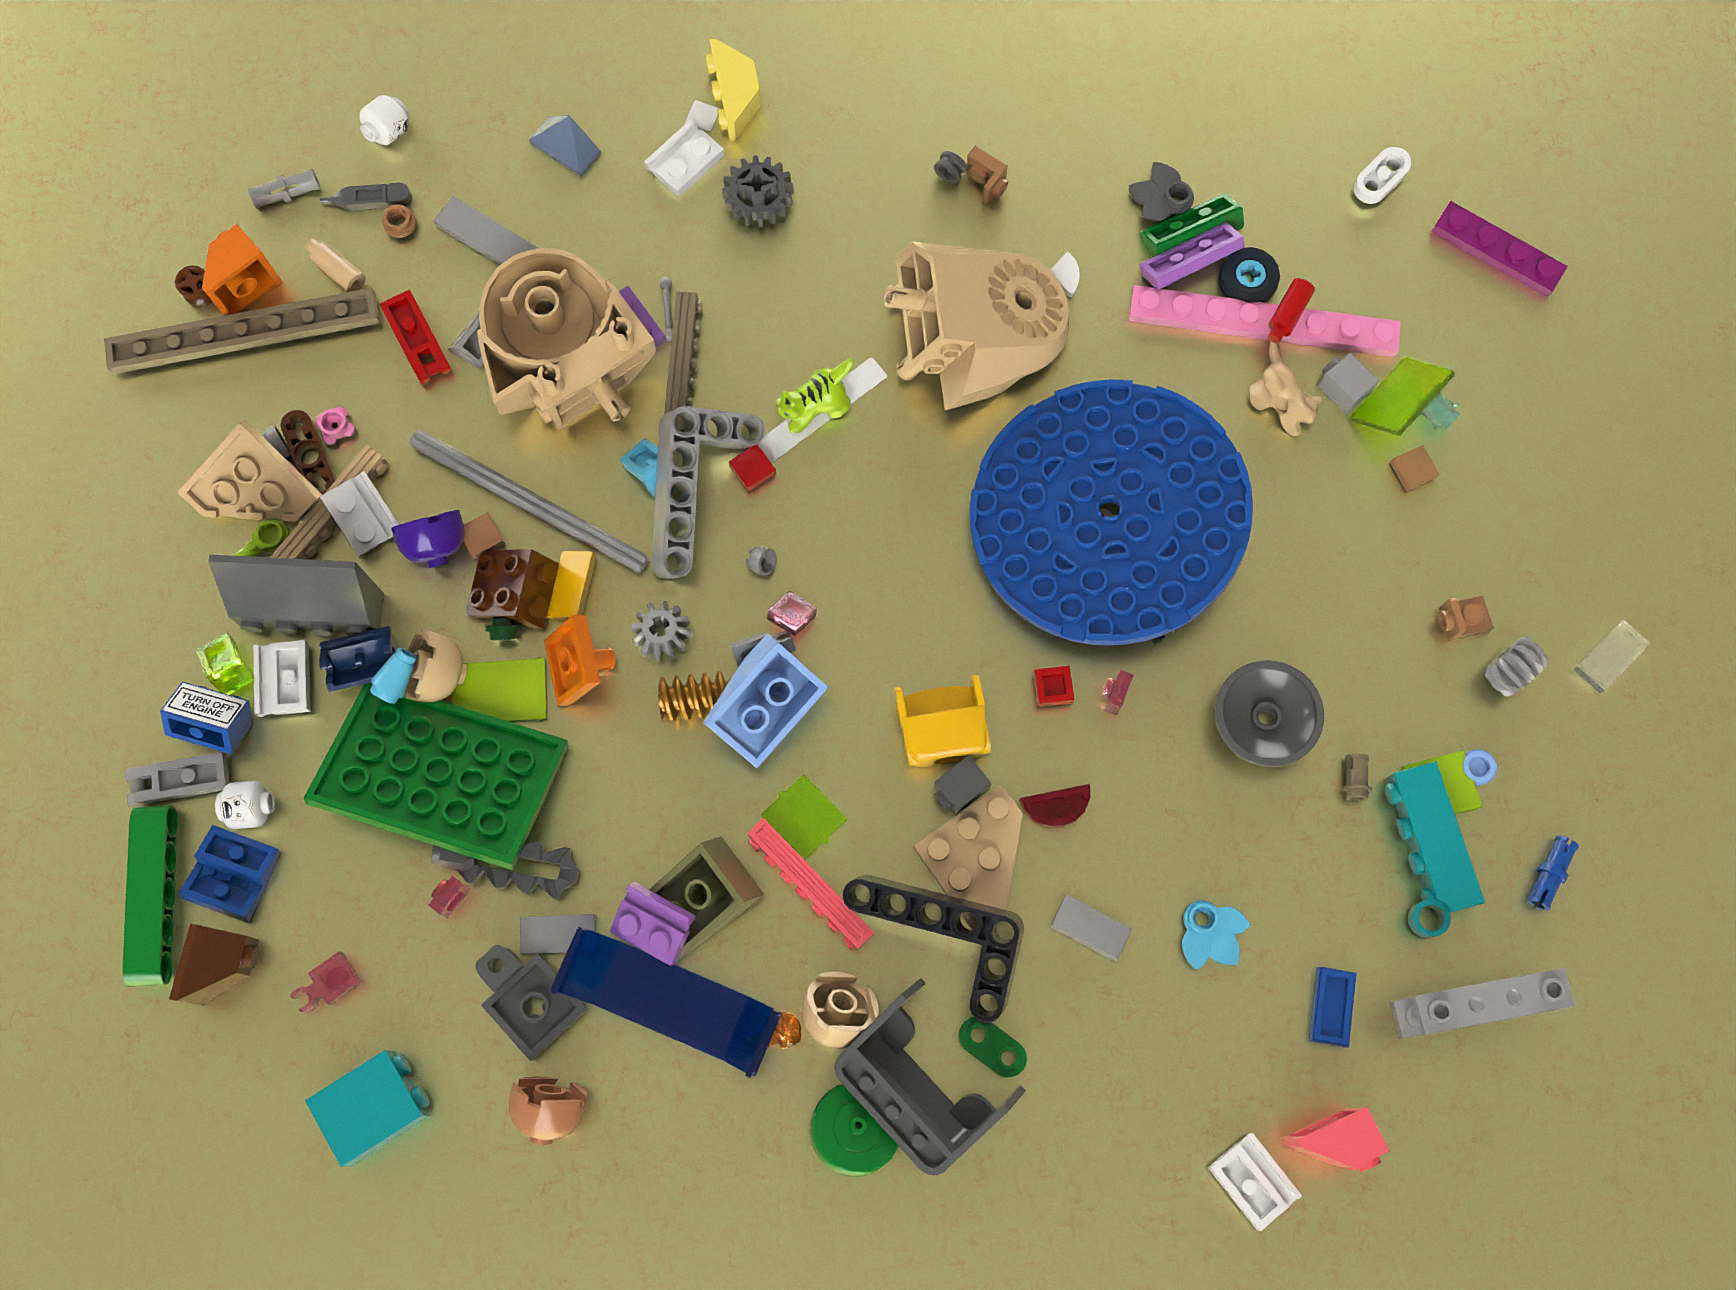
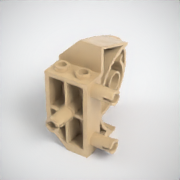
(976, 318)
(565, 357)

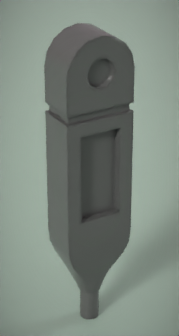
(370, 197)

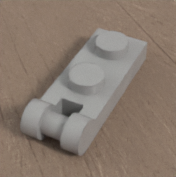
(177, 779)

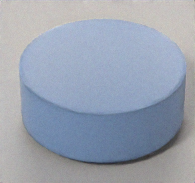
(1481, 765)

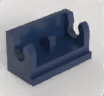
(355, 657)

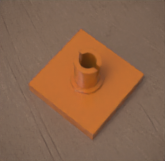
(574, 661)

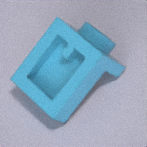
(642, 463)

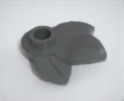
(1158, 193)

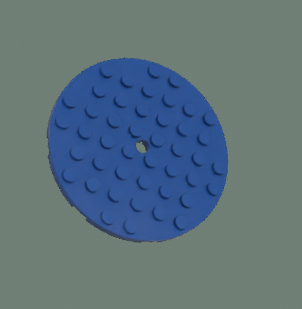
(1121, 575)

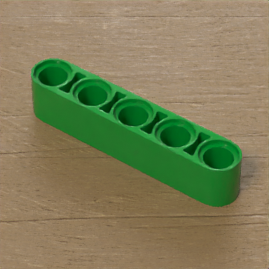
(150, 896)

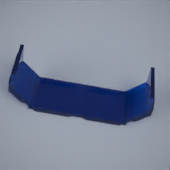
(667, 999)

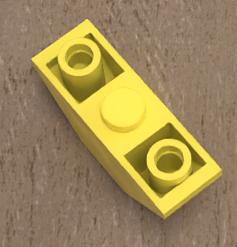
(735, 87)

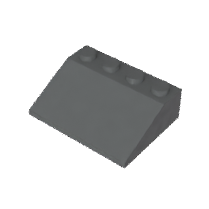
(297, 594)

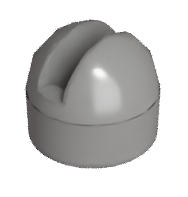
(769, 560)

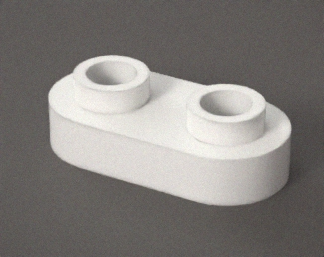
(1380, 176)

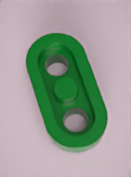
(992, 1048)

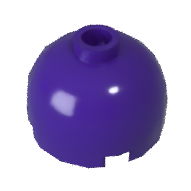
(430, 538)

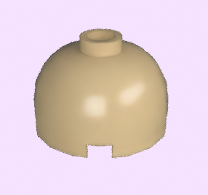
(436, 669)
(838, 1009)

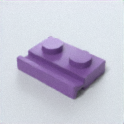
(652, 924)

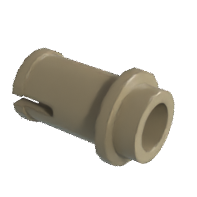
(1357, 778)

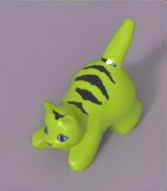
(820, 394)

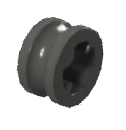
(950, 167)

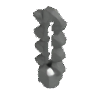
(500, 879)

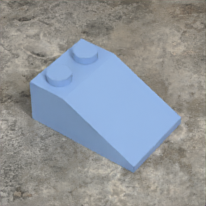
(764, 701)

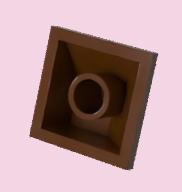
(212, 964)

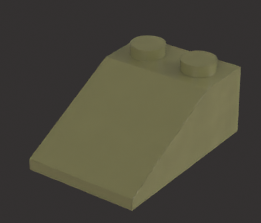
(712, 887)

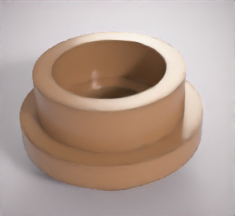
(393, 215)

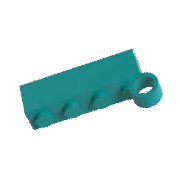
(1434, 844)

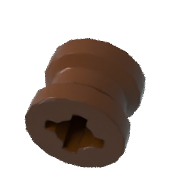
(187, 284)

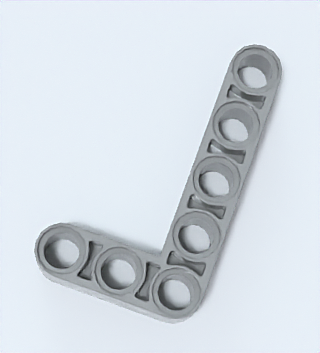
(686, 477)

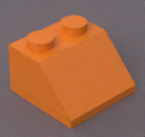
(237, 272)

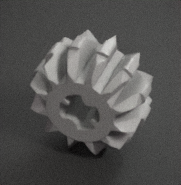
(673, 625)
(1516, 666)

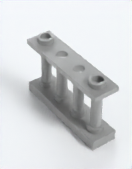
(1482, 1003)

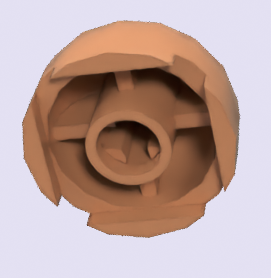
(546, 1110)

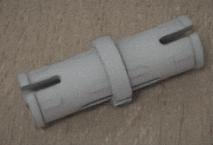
(262, 195)

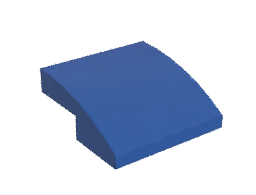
(230, 873)

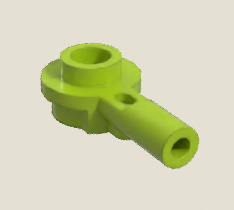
(266, 538)

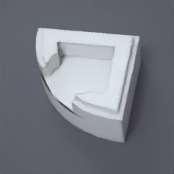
(1067, 274)

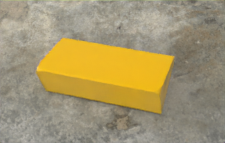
(571, 584)

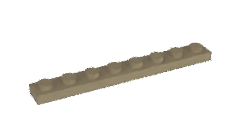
(241, 331)

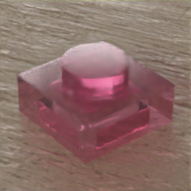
(792, 613)
(1116, 691)
(448, 896)

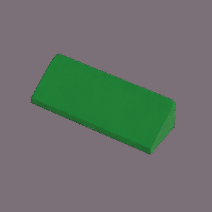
(1192, 223)

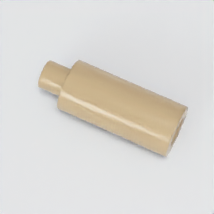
(335, 265)

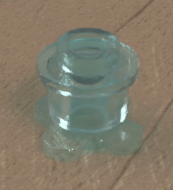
(1441, 411)

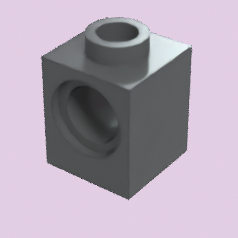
(960, 786)

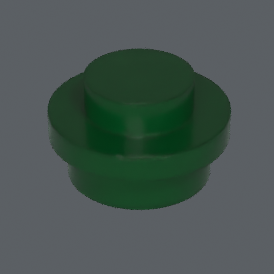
(503, 629)

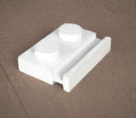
(684, 158)
(360, 513)
(281, 678)
(1254, 1181)

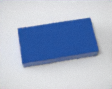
(1332, 1007)

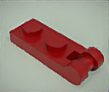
(414, 336)

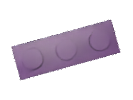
(1192, 255)

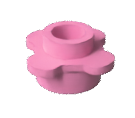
(330, 417)

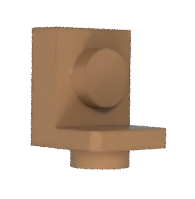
(988, 170)
(1464, 617)

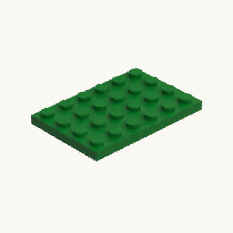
(439, 775)

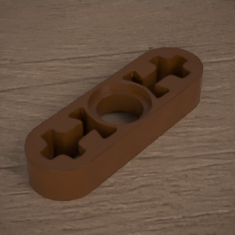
(298, 447)

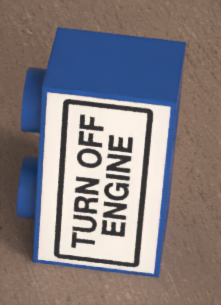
(206, 717)

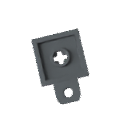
(509, 1004)

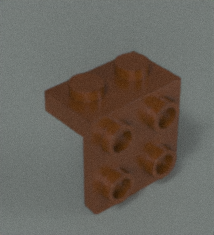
(513, 586)

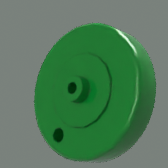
(848, 1136)

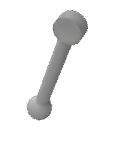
(665, 284)

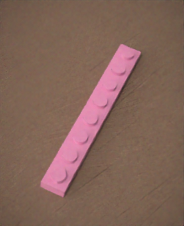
(1252, 319)

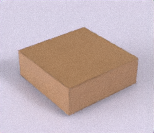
(1414, 468)
(481, 536)

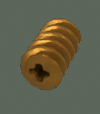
(689, 696)

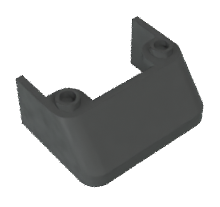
(906, 1099)

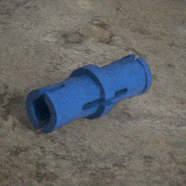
(1552, 873)

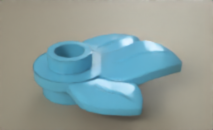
(1215, 938)

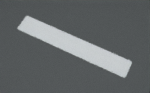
(856, 383)

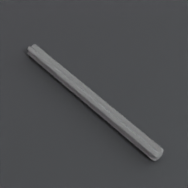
(529, 501)

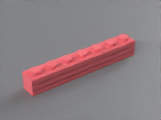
(809, 885)

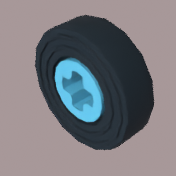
(1262, 267)

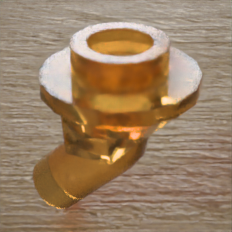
(787, 1031)

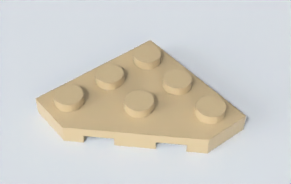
(249, 481)
(976, 852)

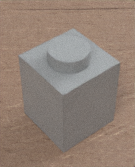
(1347, 382)

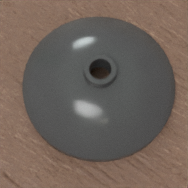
(1287, 700)

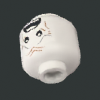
(384, 120)
(244, 804)

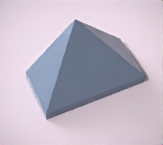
(566, 143)

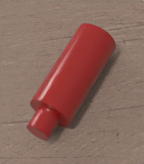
(1290, 309)

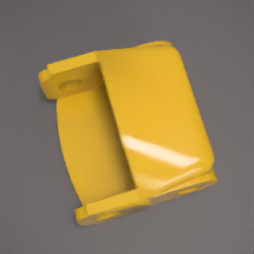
(943, 724)

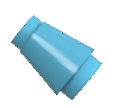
(392, 679)

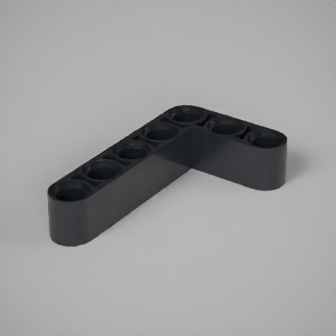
(950, 925)

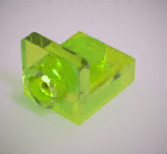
(224, 664)

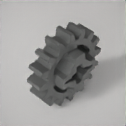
(773, 187)

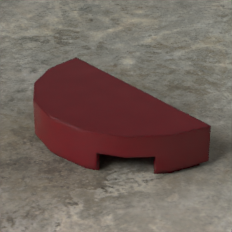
(1057, 807)

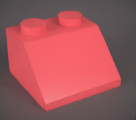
(1342, 1140)

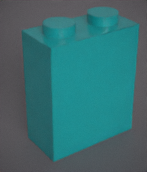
(369, 1107)

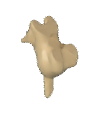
(1282, 391)

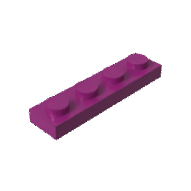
(1499, 249)

